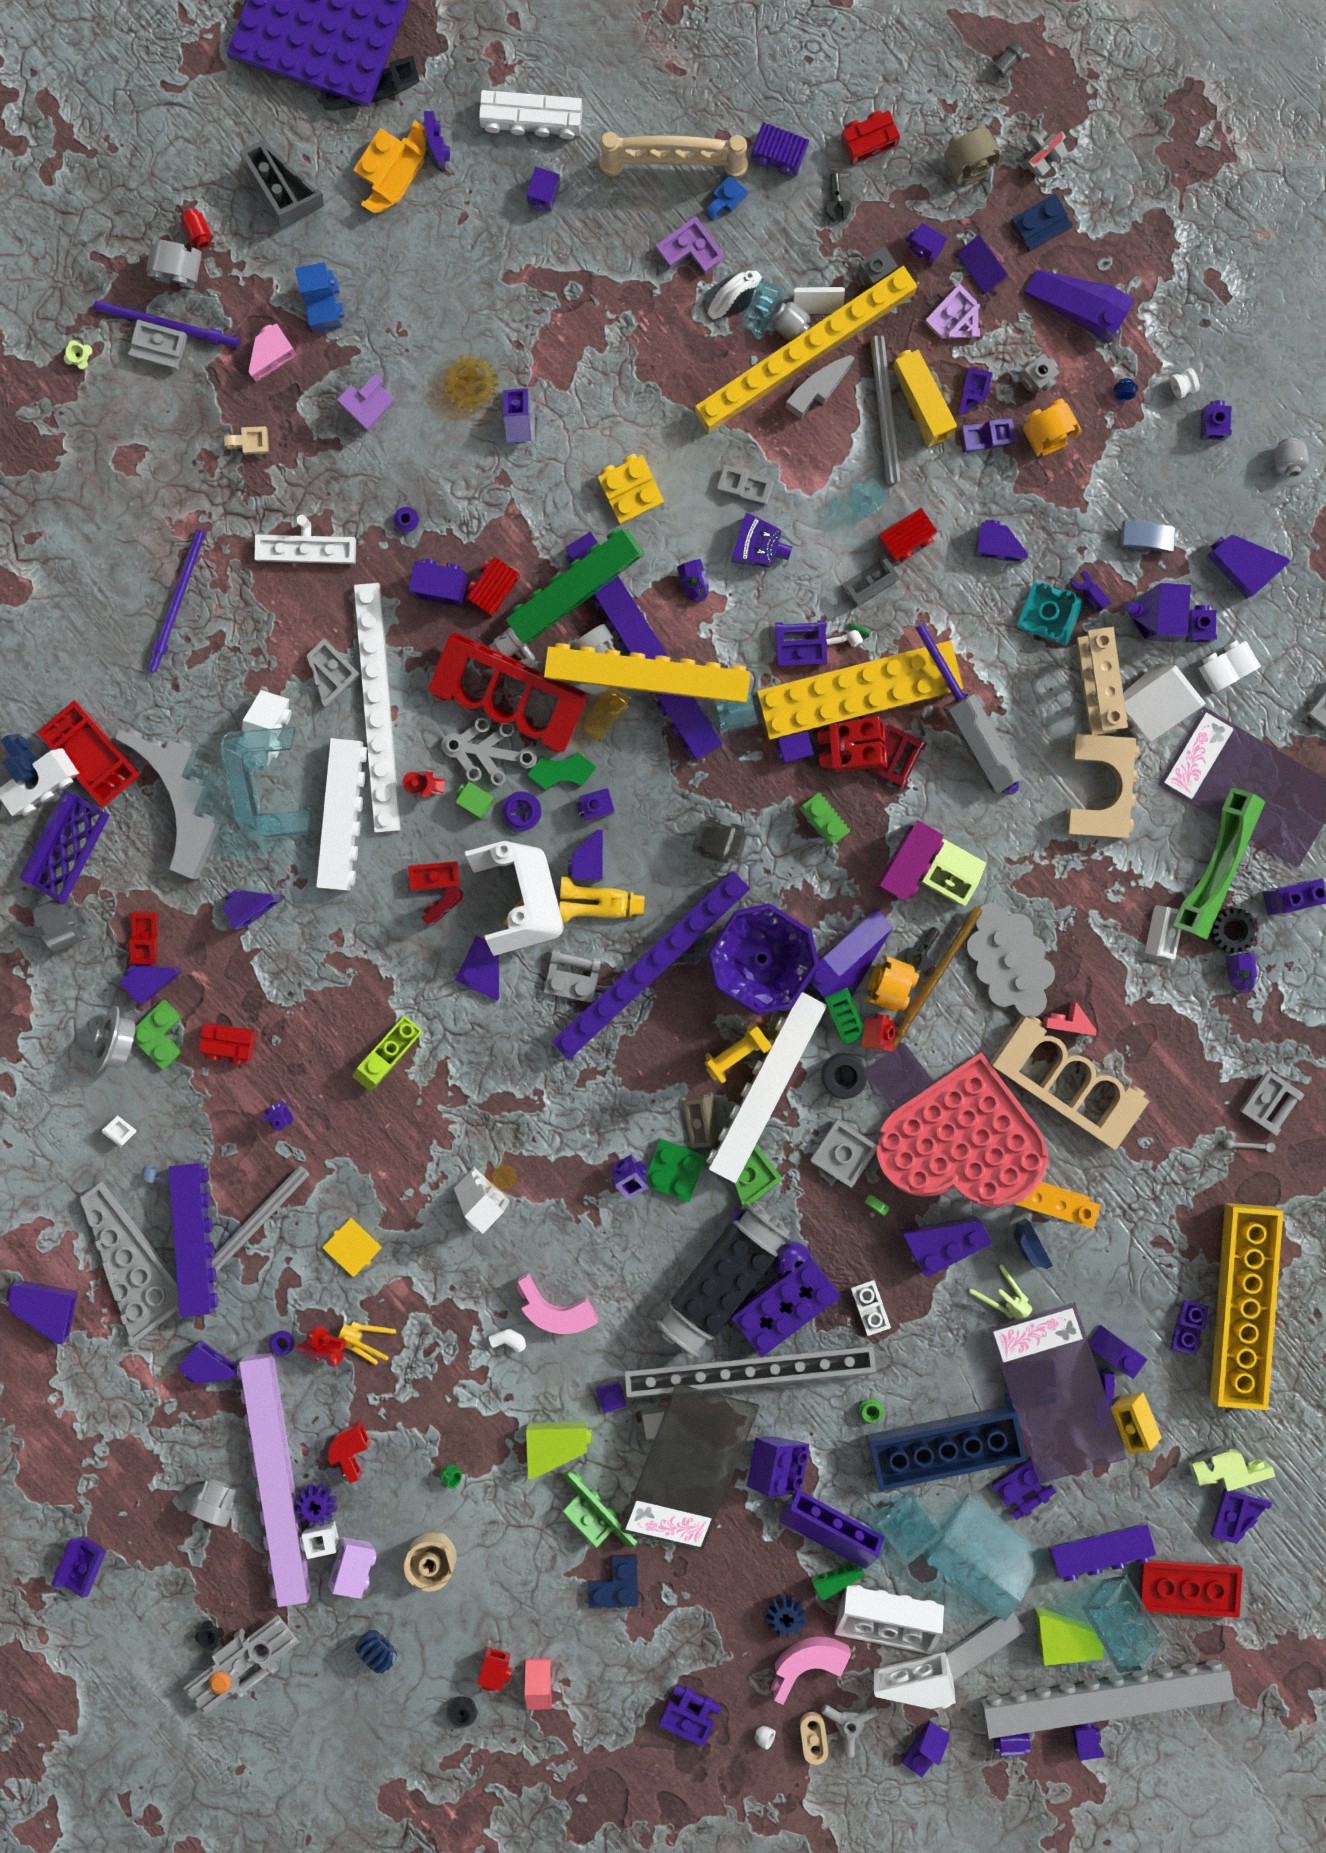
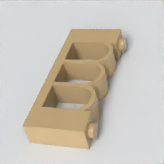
(1118, 1117)

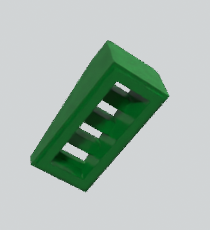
(850, 1030)
(834, 1581)

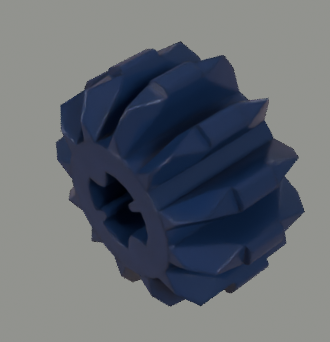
(794, 1611)
(376, 1651)

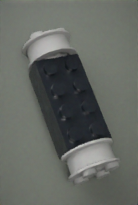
(723, 1279)

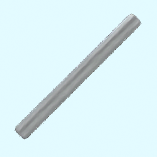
(885, 409)
(259, 1217)

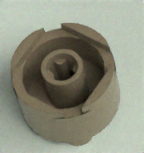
(972, 155)

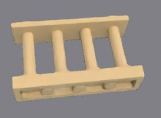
(1101, 681)

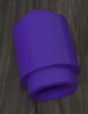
(1012, 1745)

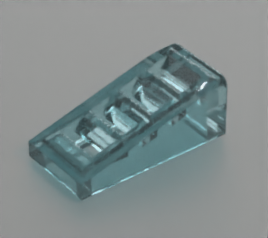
(764, 284)

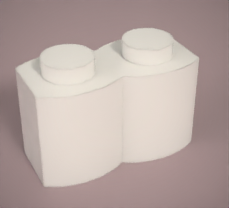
(1228, 667)

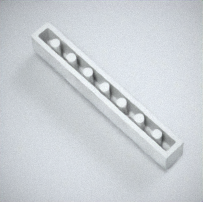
(766, 1088)

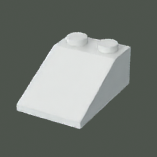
(917, 1682)

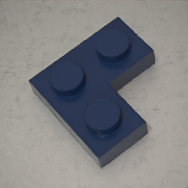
(21, 759)
(619, 1591)

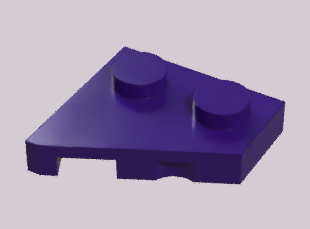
(481, 969)
(1237, 1514)

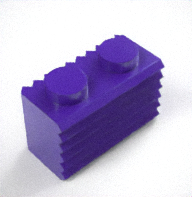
(779, 149)

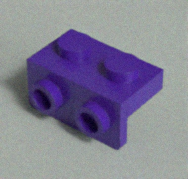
(79, 1566)

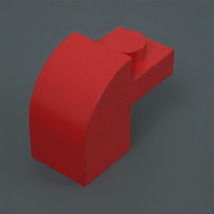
(345, 1445)

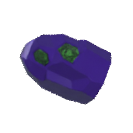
(693, 580)
(1242, 971)

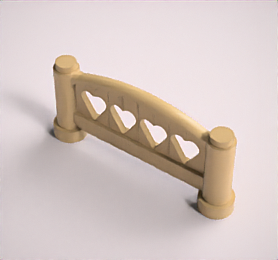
(617, 151)

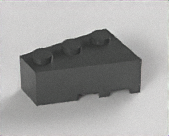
(280, 187)

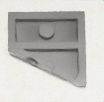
(330, 671)

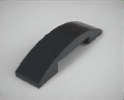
(394, 80)

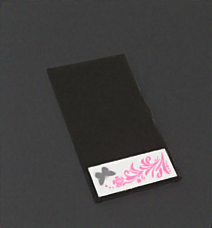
(689, 1467)

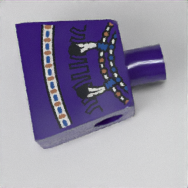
(759, 543)

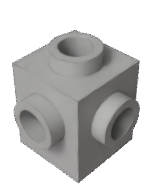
(1033, 380)

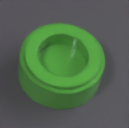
(876, 1205)

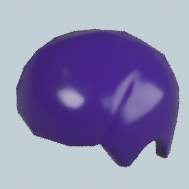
(788, 1255)

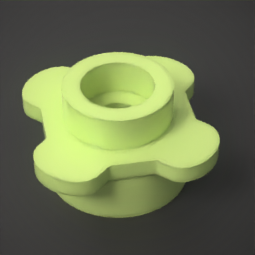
(74, 348)

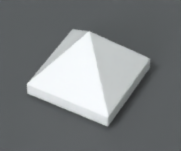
(119, 1131)

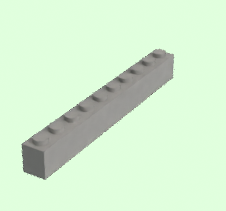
(752, 1372)
(1107, 1699)

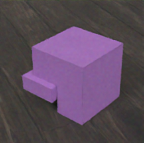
(367, 404)

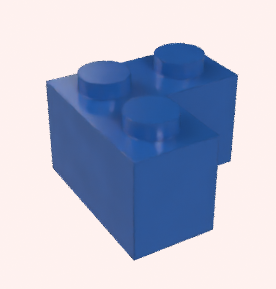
(319, 292)

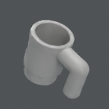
(509, 644)

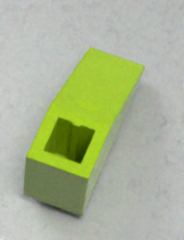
(387, 1053)

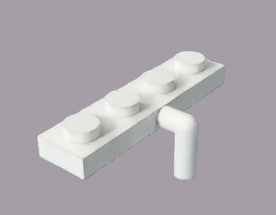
(305, 547)

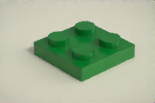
(675, 1169)

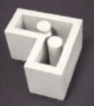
(267, 712)

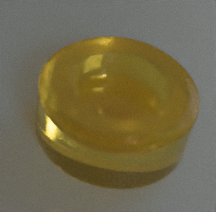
(504, 1176)

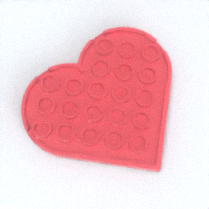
(964, 1137)

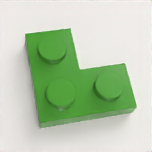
(151, 1034)

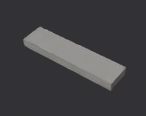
(983, 1644)

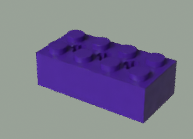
(784, 1321)

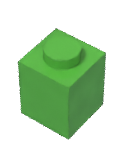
(474, 799)

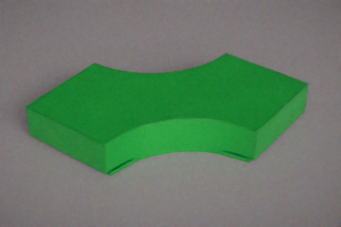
(550, 772)

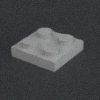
(844, 1153)

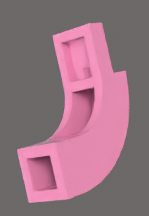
(555, 1318)
(805, 1655)

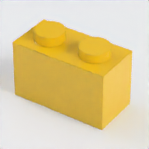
(1135, 1423)

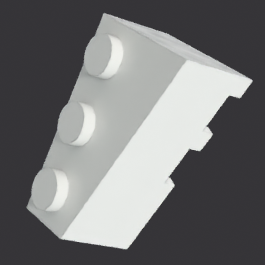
(480, 1201)

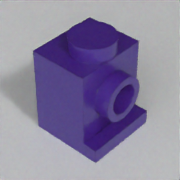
(926, 243)
(1210, 427)
(1196, 631)
(1087, 1741)

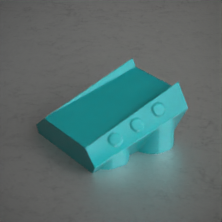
(1050, 613)

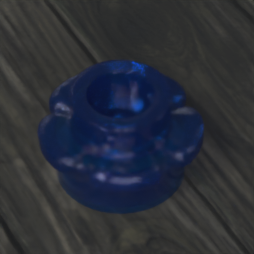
(1125, 389)

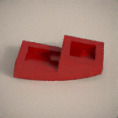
(144, 937)

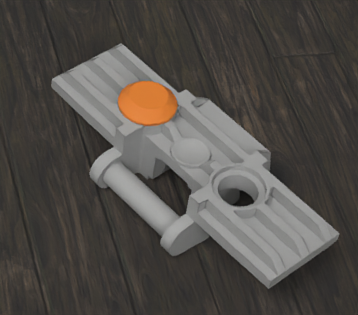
(235, 1658)

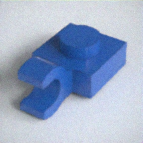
(727, 197)

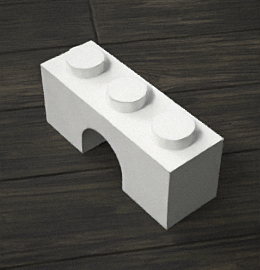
(53, 771)

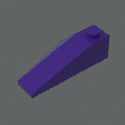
(1086, 303)
(851, 957)

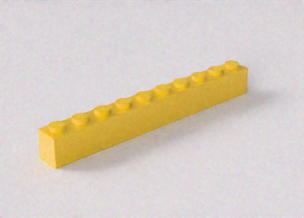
(805, 349)

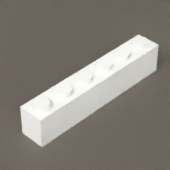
(340, 814)

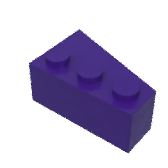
(945, 1243)

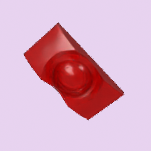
(100, 763)

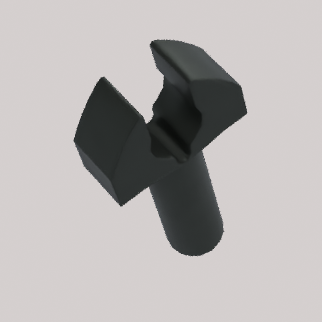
(837, 199)
(922, 949)

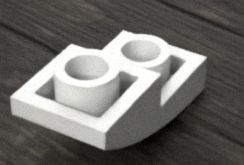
(870, 1308)

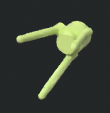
(1016, 1305)

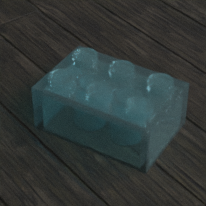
(1122, 1624)

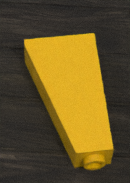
(924, 398)

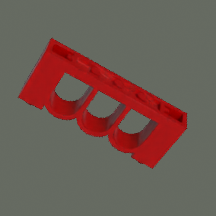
(448, 685)

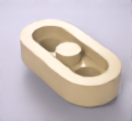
(814, 1737)

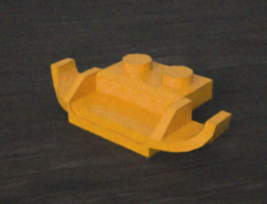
(391, 166)

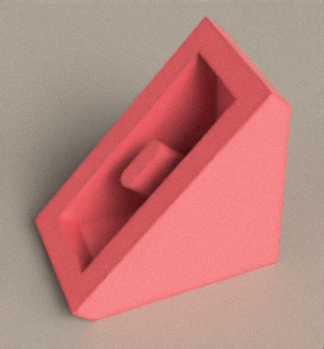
(538, 1684)

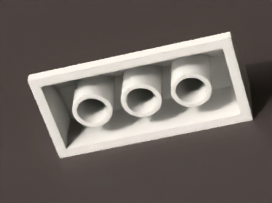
(889, 1619)

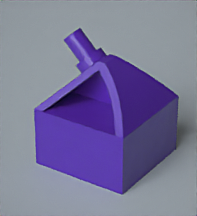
(1161, 612)

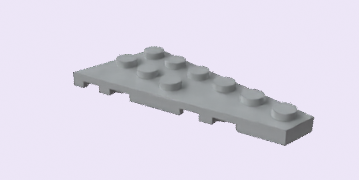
(135, 1272)

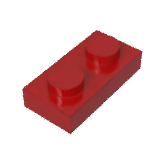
(434, 875)

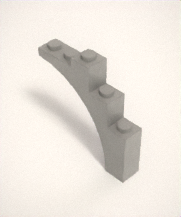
(173, 764)

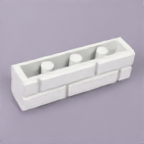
(530, 114)

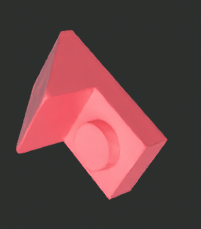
(1076, 1021)

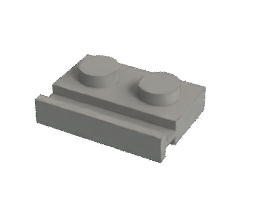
(157, 344)

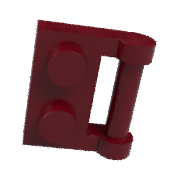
(895, 743)
(438, 910)

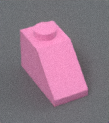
(269, 352)

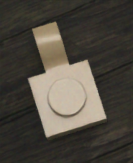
(253, 440)

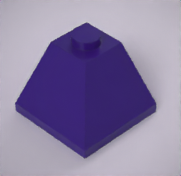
(247, 906)

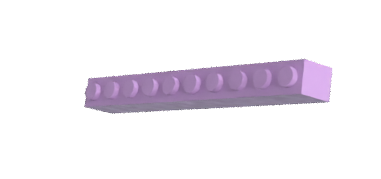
(275, 1479)

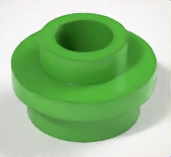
(871, 1418)

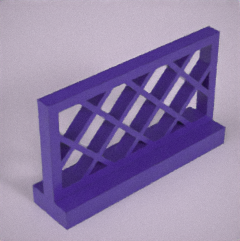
(54, 843)

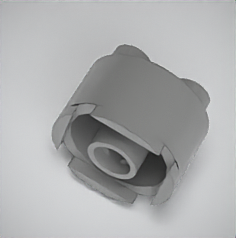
(173, 262)

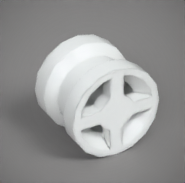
(1184, 383)

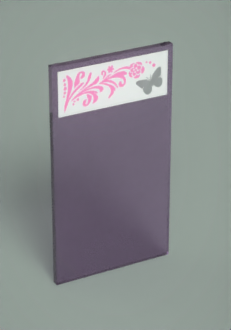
(1225, 756)
(1057, 1393)

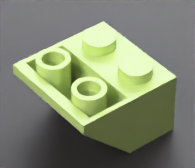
(954, 873)

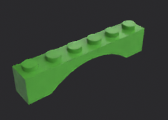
(1237, 824)

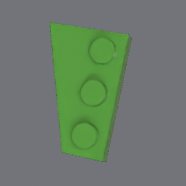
(756, 1177)

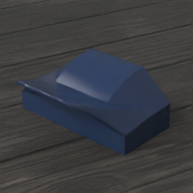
(1030, 1245)

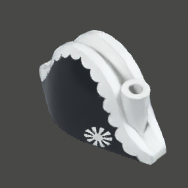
(734, 294)

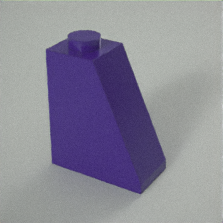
(1246, 563)
(44, 1308)

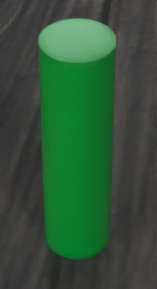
(860, 629)

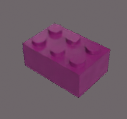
(910, 861)

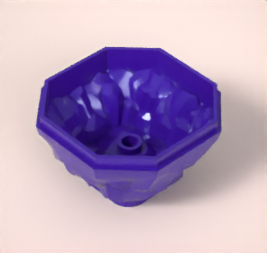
(788, 964)

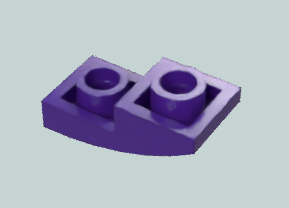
(437, 143)
(1188, 1327)

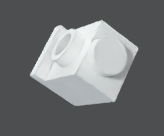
(315, 1548)

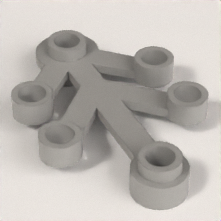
(485, 750)

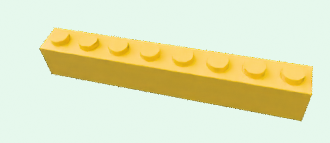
(647, 675)

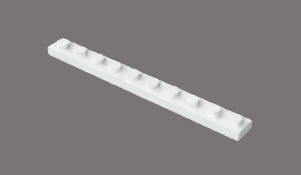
(377, 707)

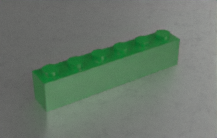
(575, 586)

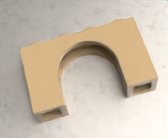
(1119, 757)

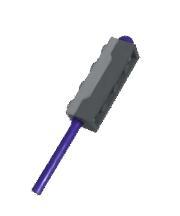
(976, 728)

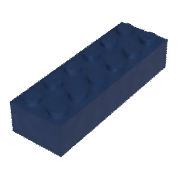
(946, 1447)

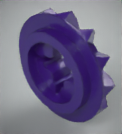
(511, 805)

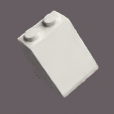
(1159, 701)

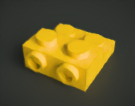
(630, 488)

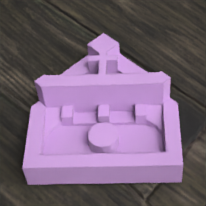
(955, 316)

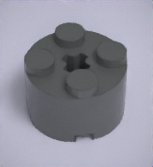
(61, 923)

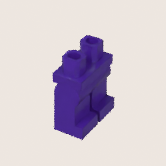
(1295, 896)

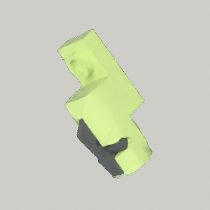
(1228, 1468)

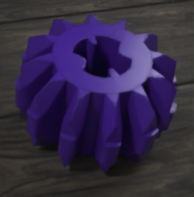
(311, 1511)

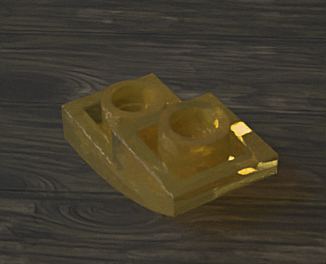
(605, 713)

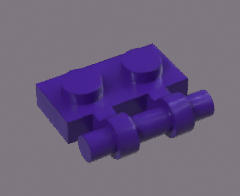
(1018, 1483)
(687, 1722)

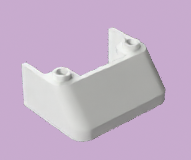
(540, 916)

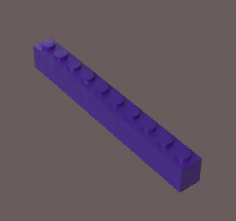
(639, 638)
(650, 965)

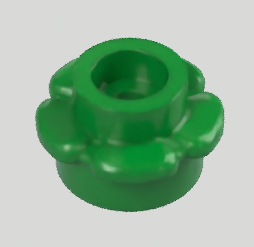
(450, 1476)

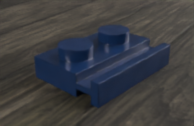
(1041, 222)

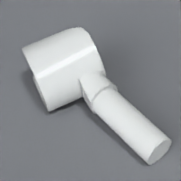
(853, 637)

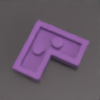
(693, 240)

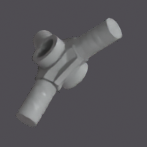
(850, 1724)

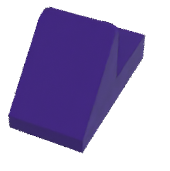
(926, 1749)

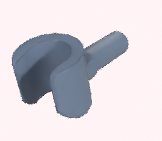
(150, 1175)

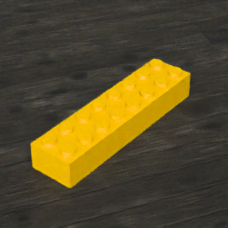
(855, 691)
(1246, 1306)

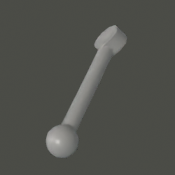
(1269, 1146)

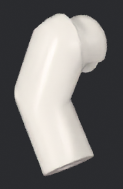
(509, 1338)

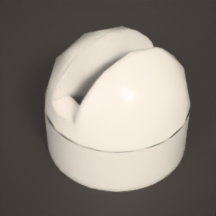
(764, 1736)

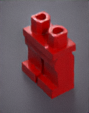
(854, 745)

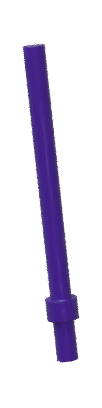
(212, 336)
(159, 647)

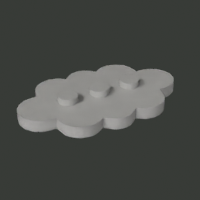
(1010, 960)

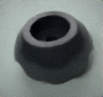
(463, 1704)

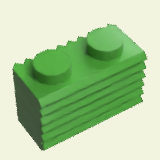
(824, 819)

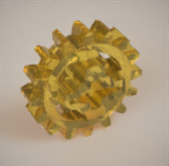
(461, 382)

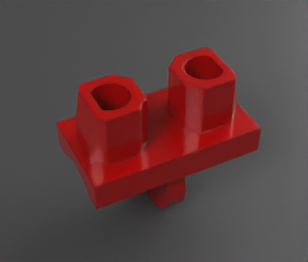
(422, 784)
(322, 1346)

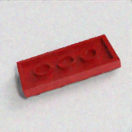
(1191, 1588)

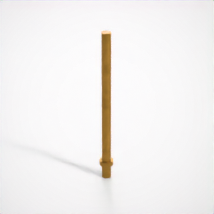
(941, 967)

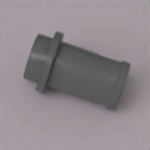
(1008, 59)

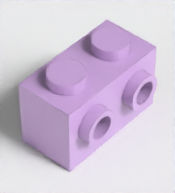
(352, 1567)

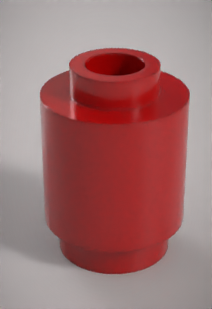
(196, 229)

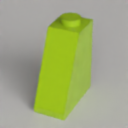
(554, 1445)
(1066, 1639)

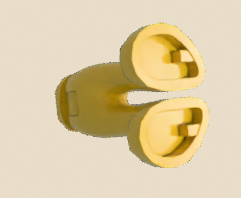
(612, 902)

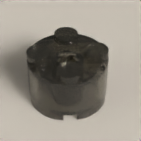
(720, 841)

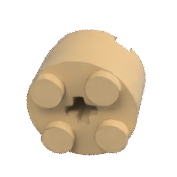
(424, 1573)

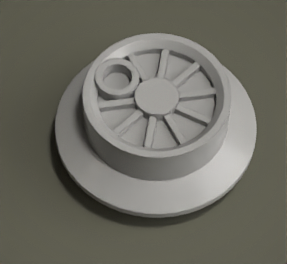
(112, 1041)

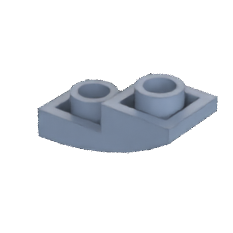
(1147, 535)

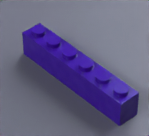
(192, 1239)

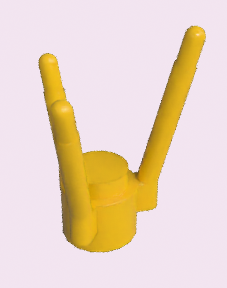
(353, 1337)

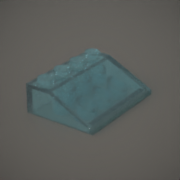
(986, 1557)

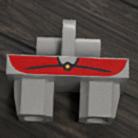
(1051, 145)

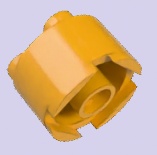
(1051, 428)
(891, 984)

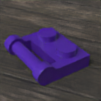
(801, 651)

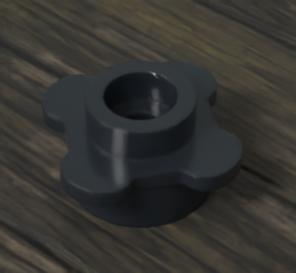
(209, 1642)

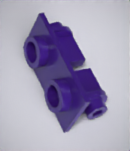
(278, 1116)

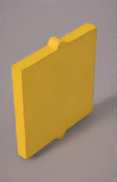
(352, 1247)

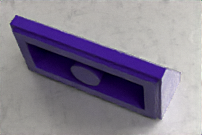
(982, 264)

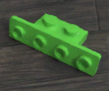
(590, 1515)

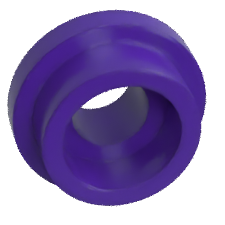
(411, 525)
(280, 1350)

